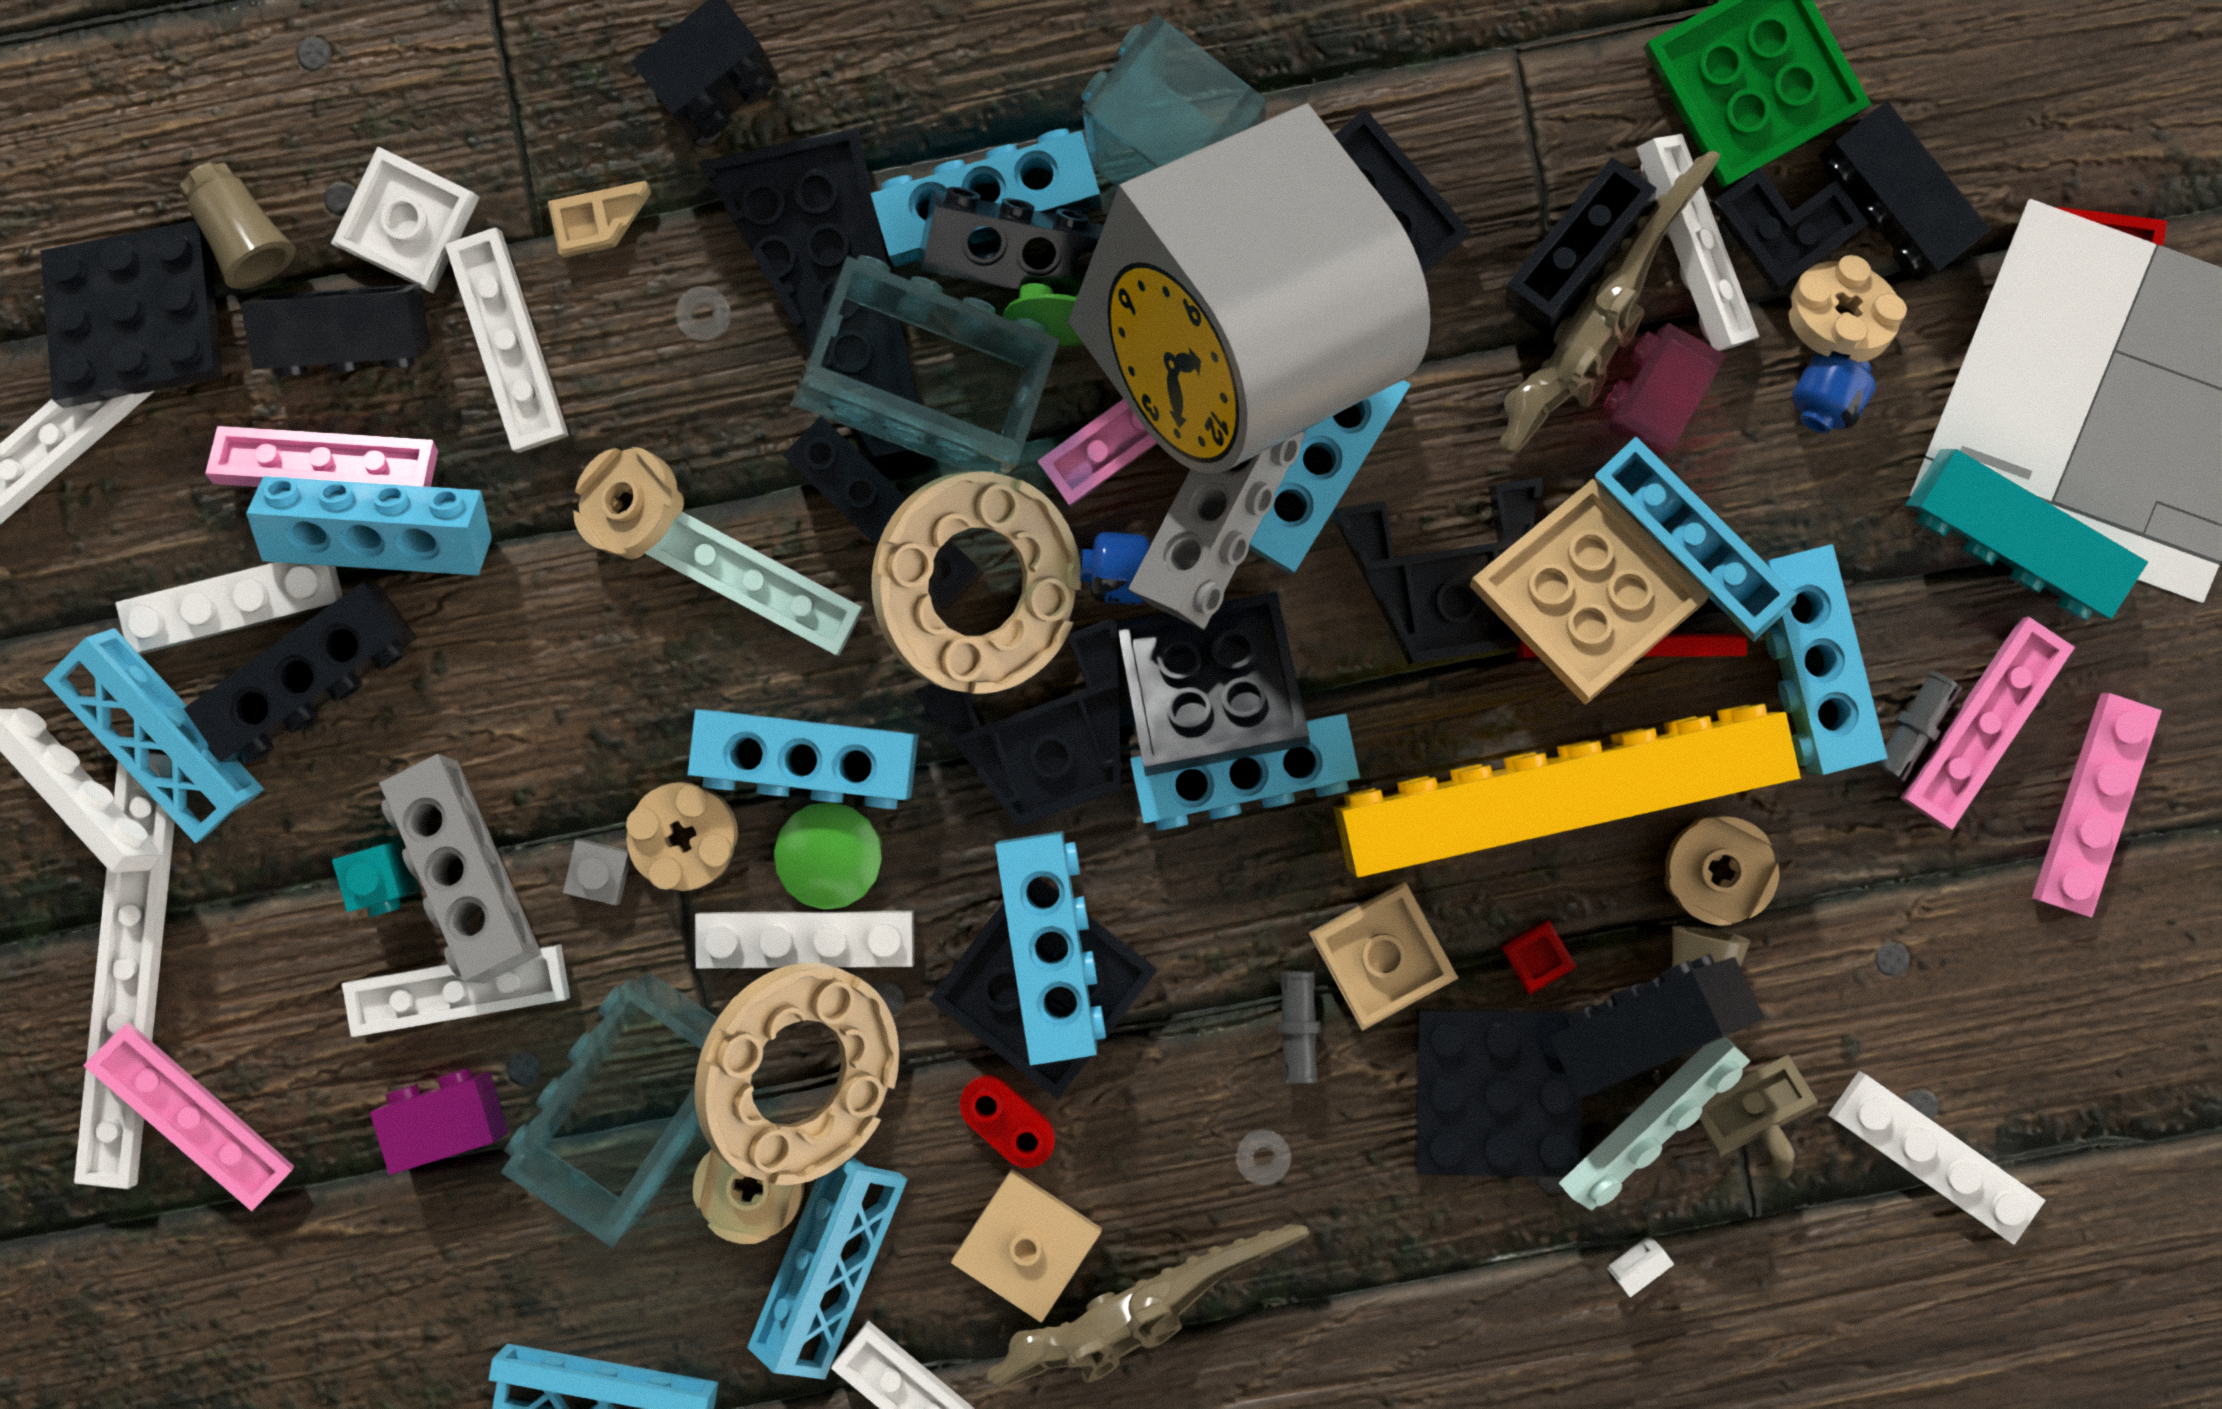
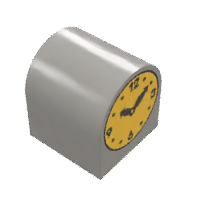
(1251, 293)

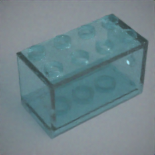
(1162, 103)
(907, 422)
(564, 1185)

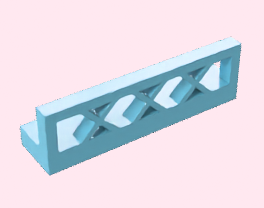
(156, 713)
(815, 1266)
(592, 1380)

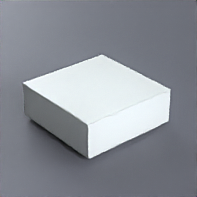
(1640, 1265)

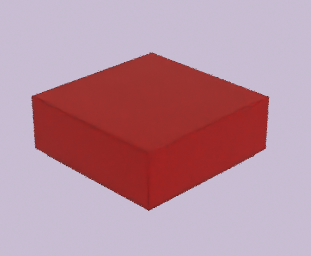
(1538, 956)

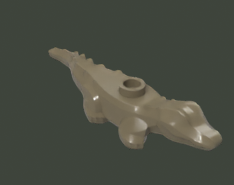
(1603, 320)
(1133, 1318)

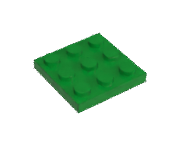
(1755, 80)

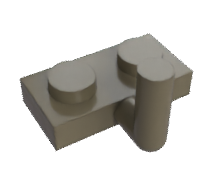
(1758, 1109)

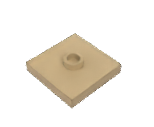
(1383, 955)
(1026, 1245)

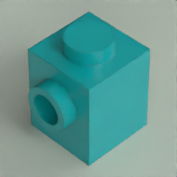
(375, 879)

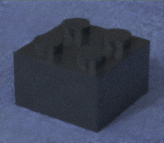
(707, 69)

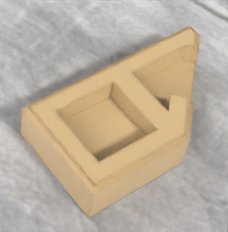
(596, 218)

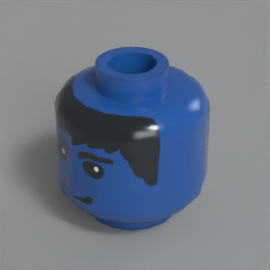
(1833, 392)
(1113, 566)

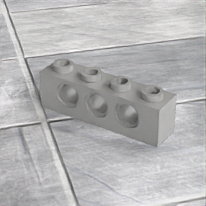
(1221, 542)
(506, 934)

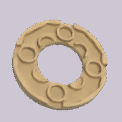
(906, 563)
(735, 1049)

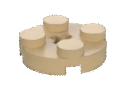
(1859, 289)
(653, 505)
(652, 825)
(1751, 859)
(741, 1219)

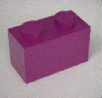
(439, 1121)

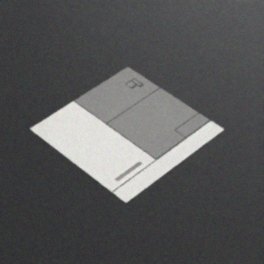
(2102, 390)

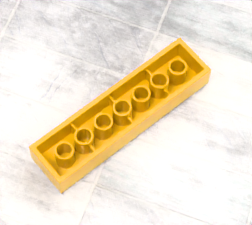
(1565, 792)

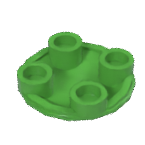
(1049, 309)
(828, 855)

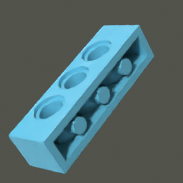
(1005, 167)
(370, 525)
(1696, 539)
(1288, 542)
(1843, 680)
(720, 733)
(1331, 769)
(1048, 1034)

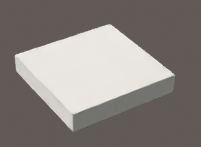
(404, 219)

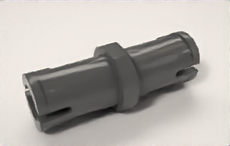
(1918, 725)
(1298, 1027)

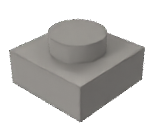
(597, 872)

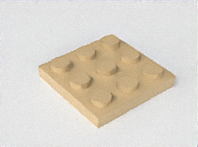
(1589, 591)

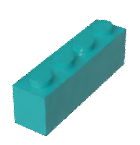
(2025, 534)

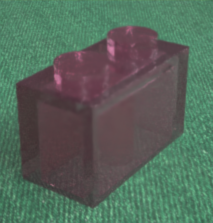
(1663, 388)

